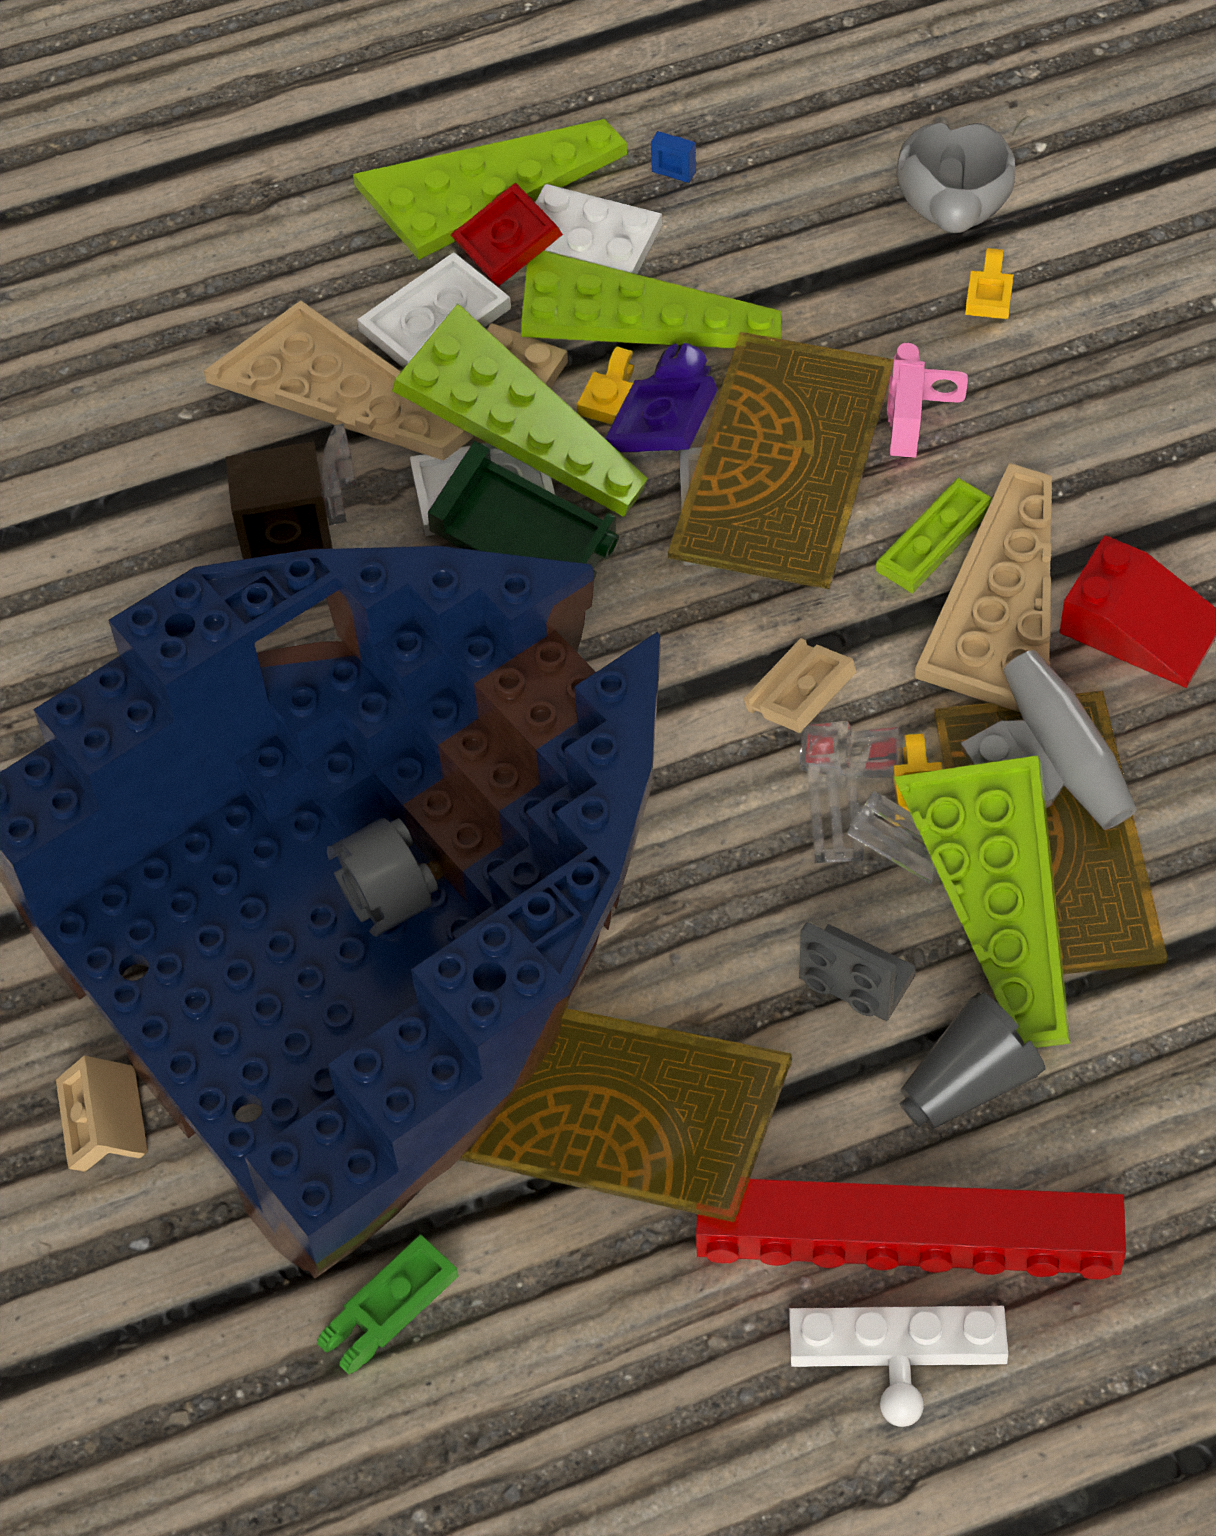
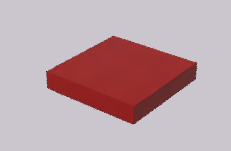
(506, 234)

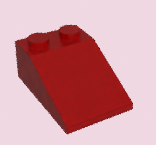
(1139, 613)

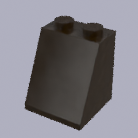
(278, 501)

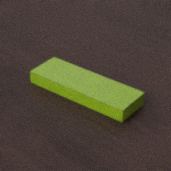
(934, 535)

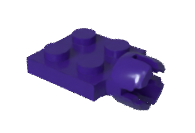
(667, 406)

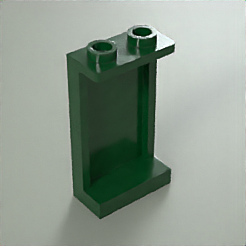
(506, 514)

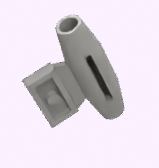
(1062, 737)

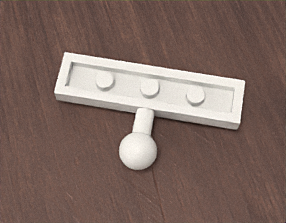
(897, 1340)

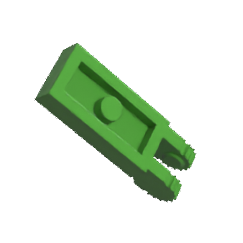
(389, 1302)

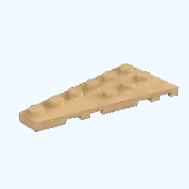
(330, 376)
(999, 595)

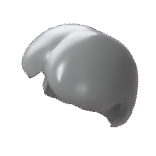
(956, 174)

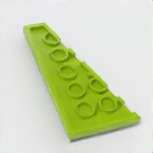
(440, 193)
(611, 305)
(492, 395)
(996, 865)

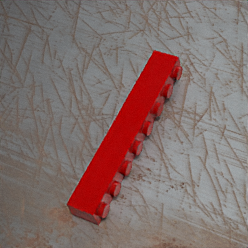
(921, 1228)

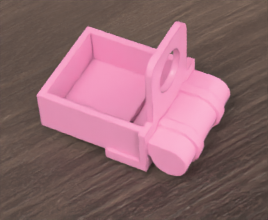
(907, 389)

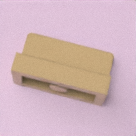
(100, 1112)

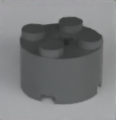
(382, 875)

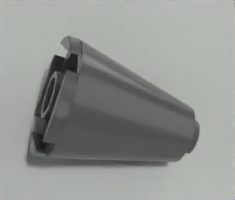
(970, 1064)

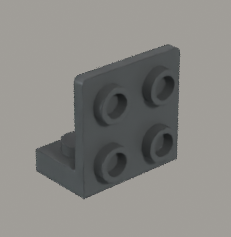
(853, 970)

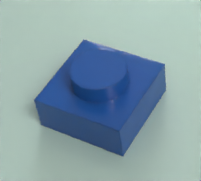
(673, 156)

